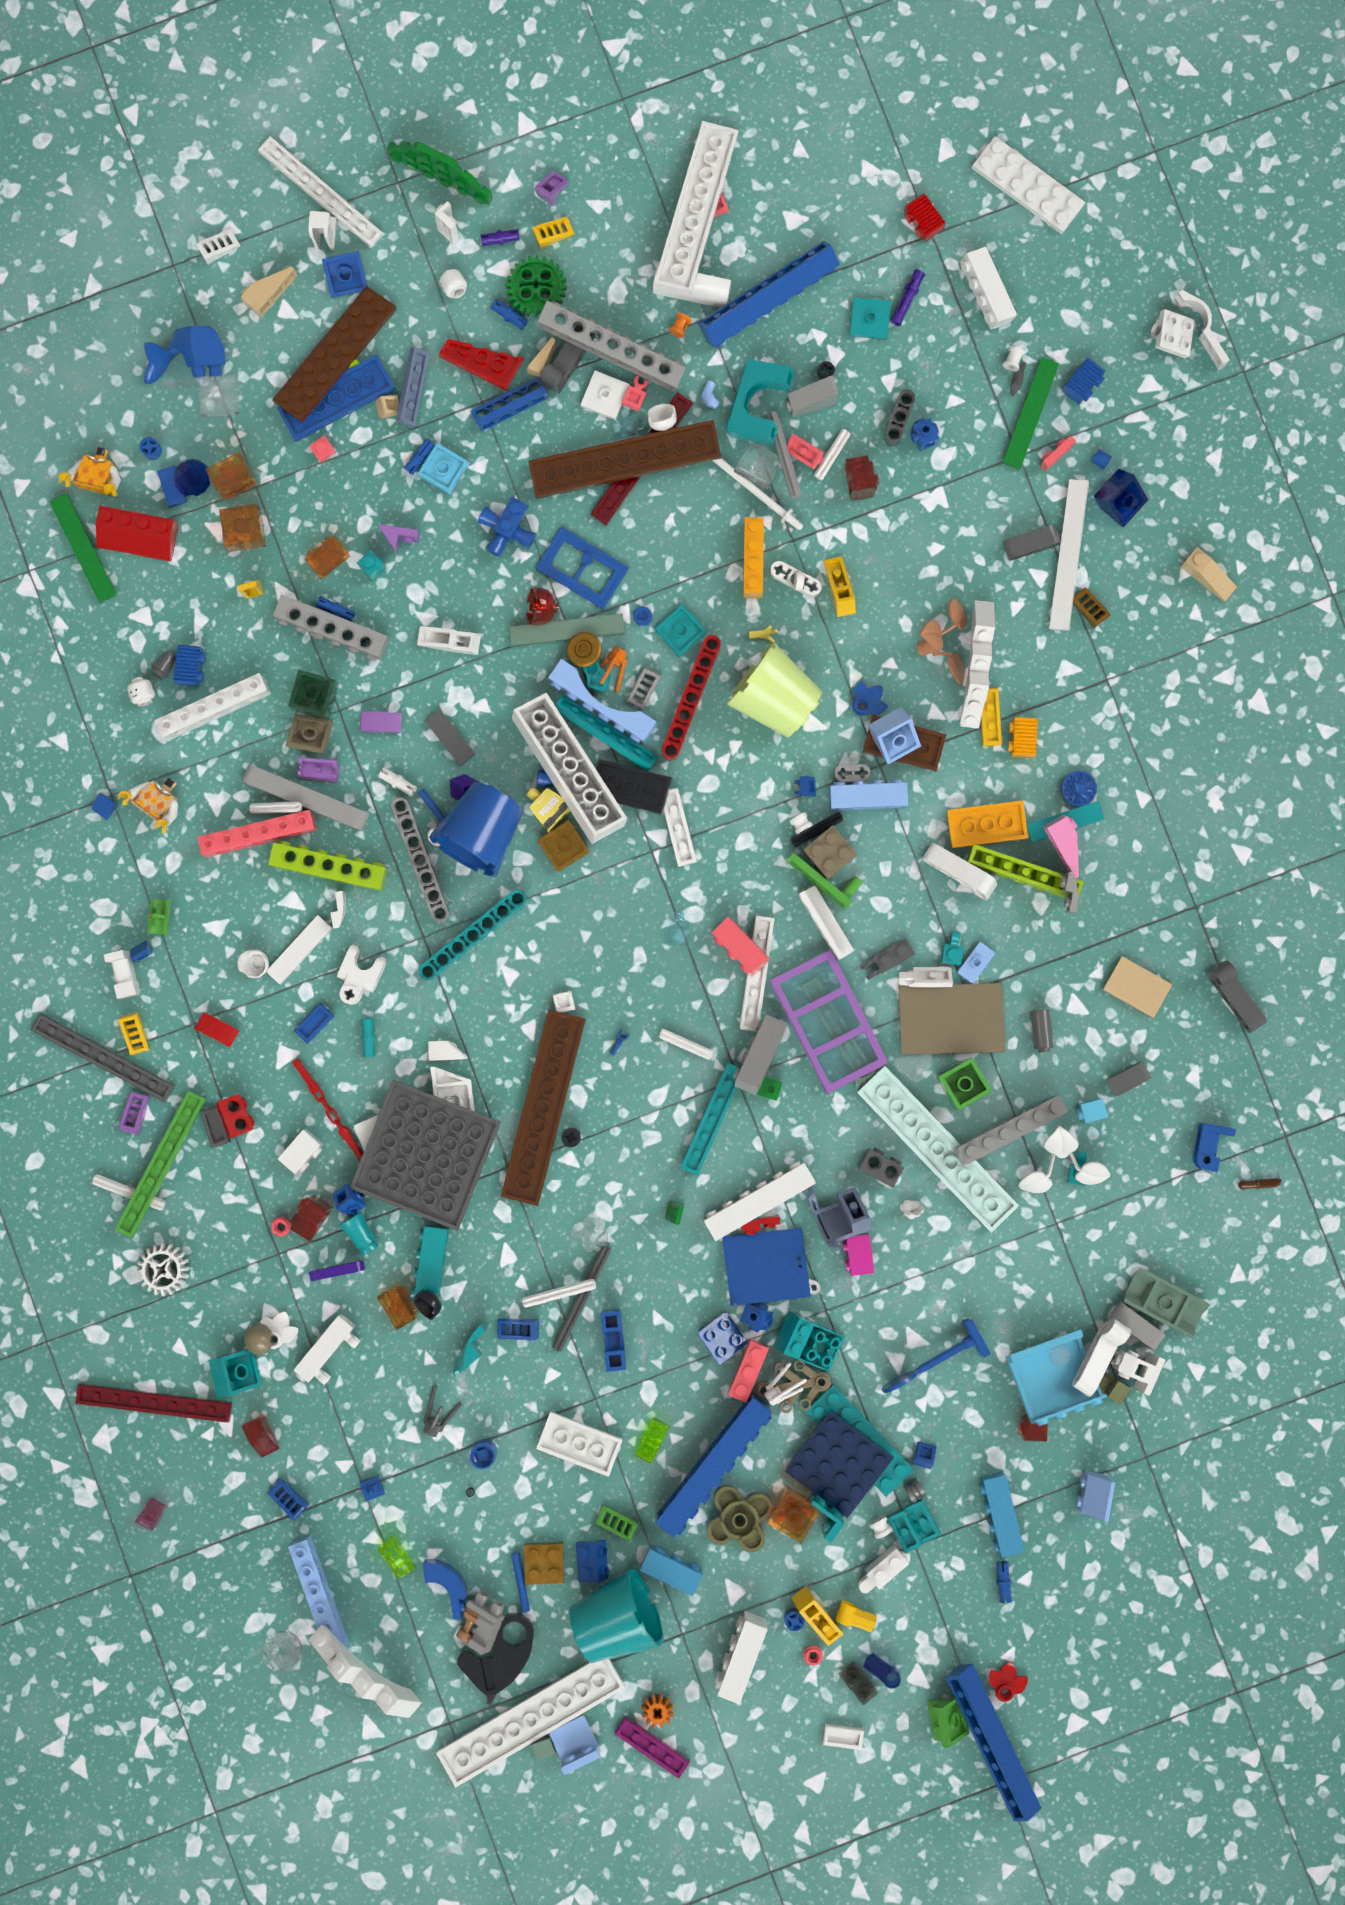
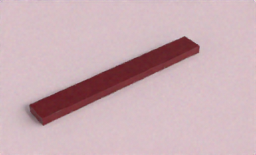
(621, 489)
(154, 1403)

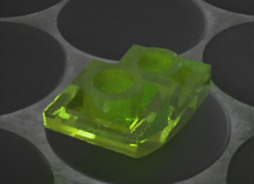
(651, 1440)

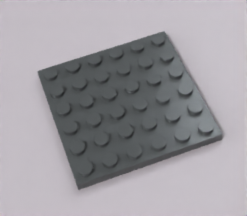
(425, 1155)

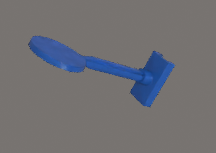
(973, 1339)

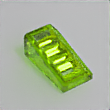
(390, 1561)

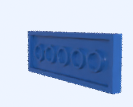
(351, 392)

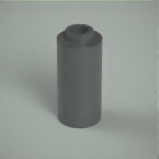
(1042, 1030)

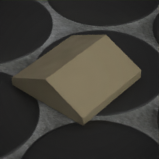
(309, 733)

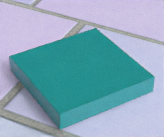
(680, 630)

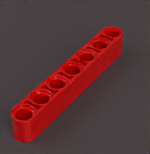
(691, 688)

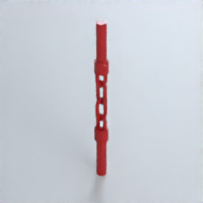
(314, 1088)

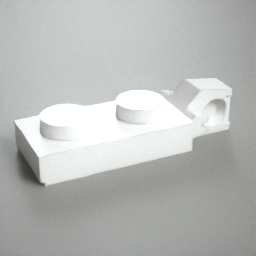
(927, 977)

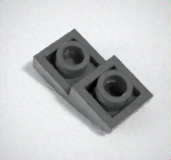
(1129, 1078)

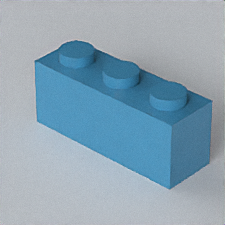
(671, 1569)

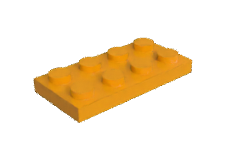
(987, 824)

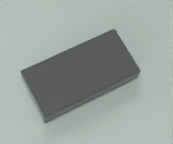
(214, 1127)

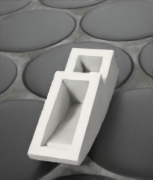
(449, 640)

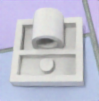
(1173, 333)

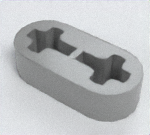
(852, 768)

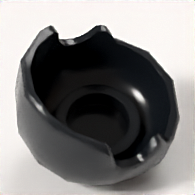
(428, 1303)

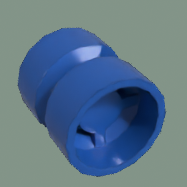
(483, 1454)

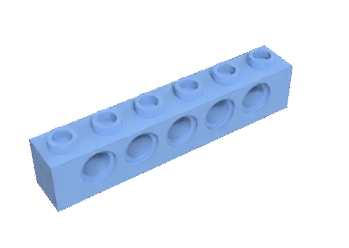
(316, 1587)

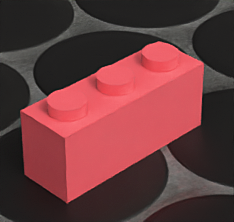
(740, 946)
(748, 1370)

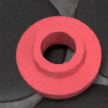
(276, 1230)
(813, 1661)

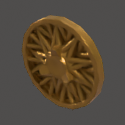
(584, 649)

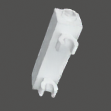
(324, 1349)

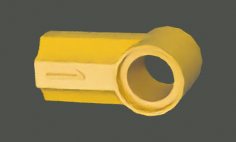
(850, 1614)

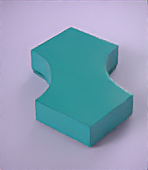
(594, 675)

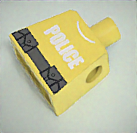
(547, 807)

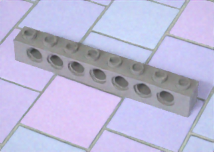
(600, 348)

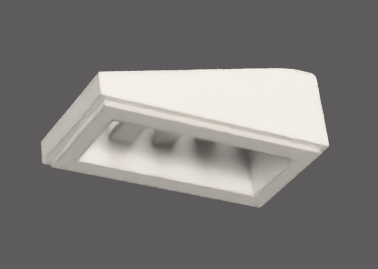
(209, 242)

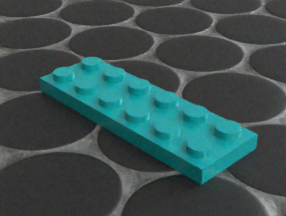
(835, 1400)

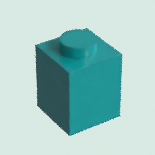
(371, 565)

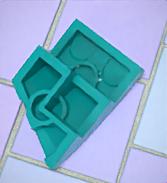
(469, 1351)

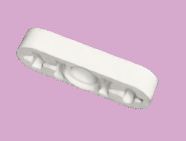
(785, 567)

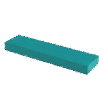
(1082, 816)

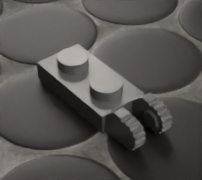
(889, 958)

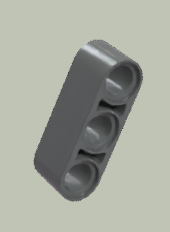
(899, 426)
(1031, 542)

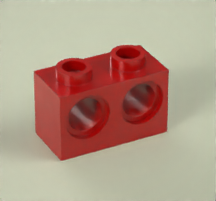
(228, 1118)

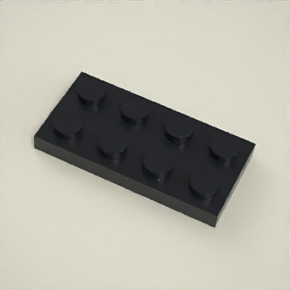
(635, 786)

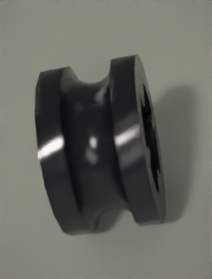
(828, 365)

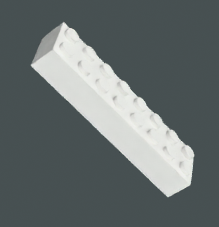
(569, 768)

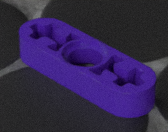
(337, 1270)

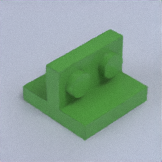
(947, 1721)

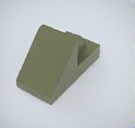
(1113, 1388)

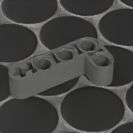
(559, 372)
(1235, 996)

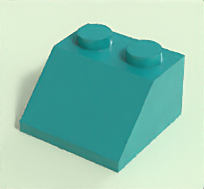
(234, 1373)

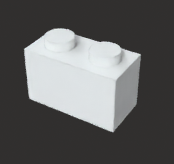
(301, 1151)

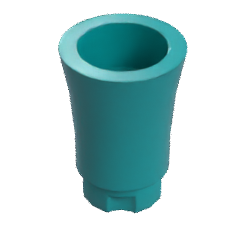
(359, 1233)

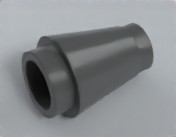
(163, 665)

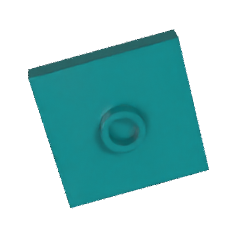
(870, 318)

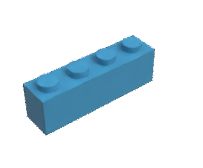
(1002, 1514)

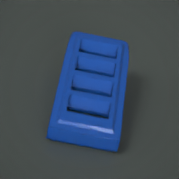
(534, 1329)
(292, 1494)

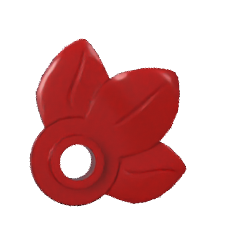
(1007, 1679)

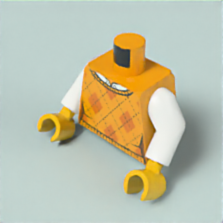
(93, 474)

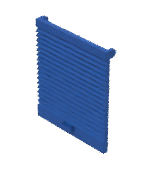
(766, 1267)

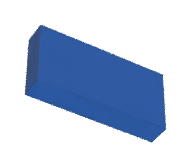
(171, 493)
(314, 1023)

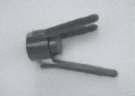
(433, 1424)

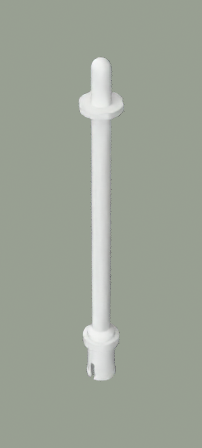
(786, 515)

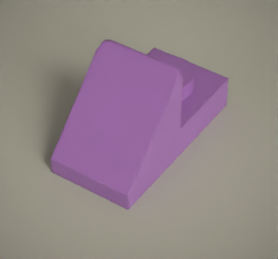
(550, 187)
(394, 534)

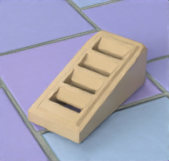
(542, 359)

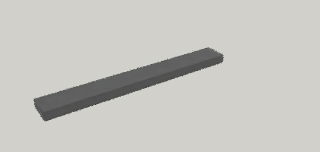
(103, 1057)

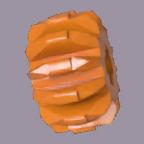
(658, 1718)

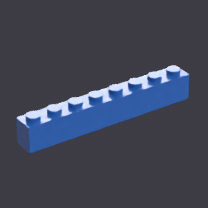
(768, 294)
(993, 1742)

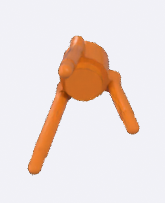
(615, 658)

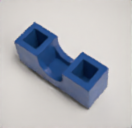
(613, 1340)

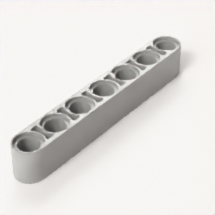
(309, 798)
(414, 852)

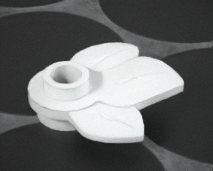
(280, 1329)

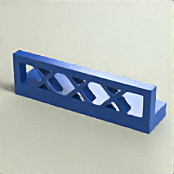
(511, 408)

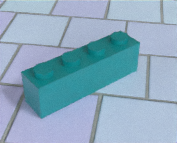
(431, 1259)

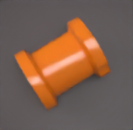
(680, 325)

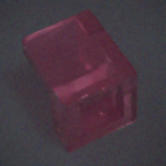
(151, 1514)

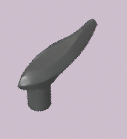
(1017, 379)

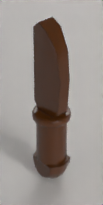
(1263, 1183)

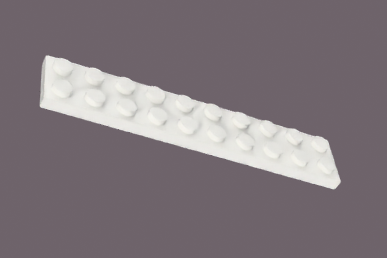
(696, 208)
(529, 1720)

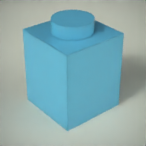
(1091, 1110)

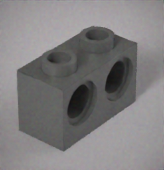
(879, 1171)

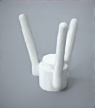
(775, 1395)

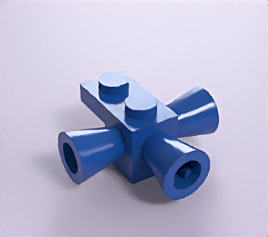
(507, 527)

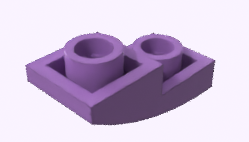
(380, 722)

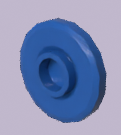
(1079, 788)

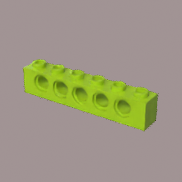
(1018, 870)
(375, 881)

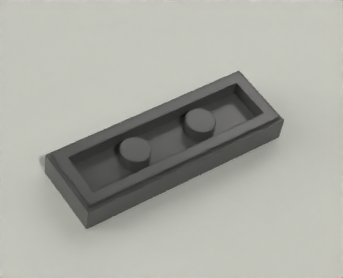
(449, 737)

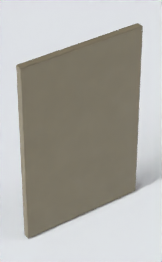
(952, 1019)

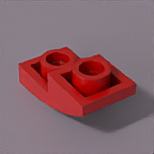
(216, 1029)
(754, 1225)

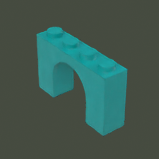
(756, 377)

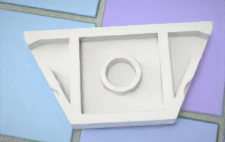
(452, 1088)

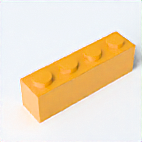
(753, 557)

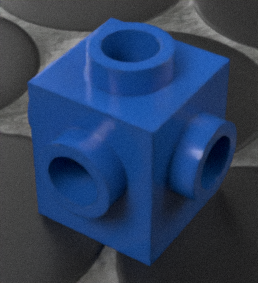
(924, 433)
(348, 1200)
(757, 1317)

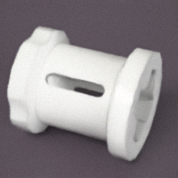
(1013, 358)

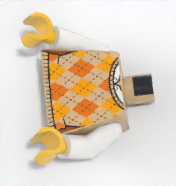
(155, 801)

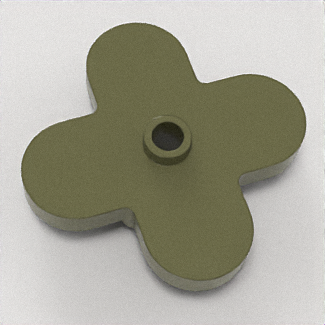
(747, 1531)

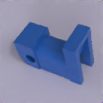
(1207, 1145)

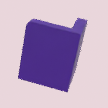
(459, 785)

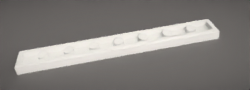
(320, 192)
(1069, 554)

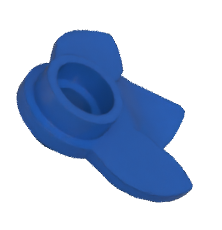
(870, 698)

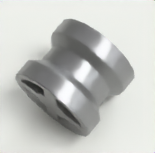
(914, 1490)

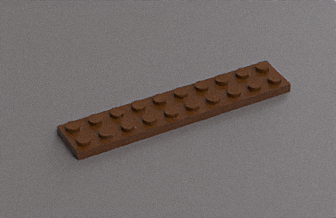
(625, 459)
(543, 1107)

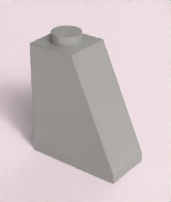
(812, 397)

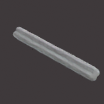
(785, 459)

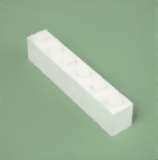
(759, 1201)

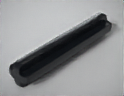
(816, 829)

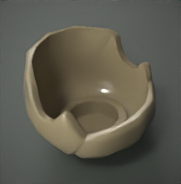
(258, 1339)

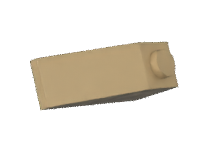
(266, 291)
(1209, 574)

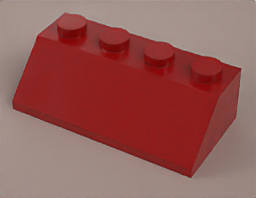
(136, 533)

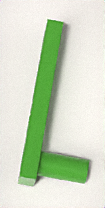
(842, 897)

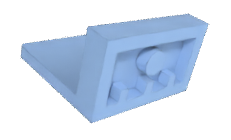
(575, 1744)

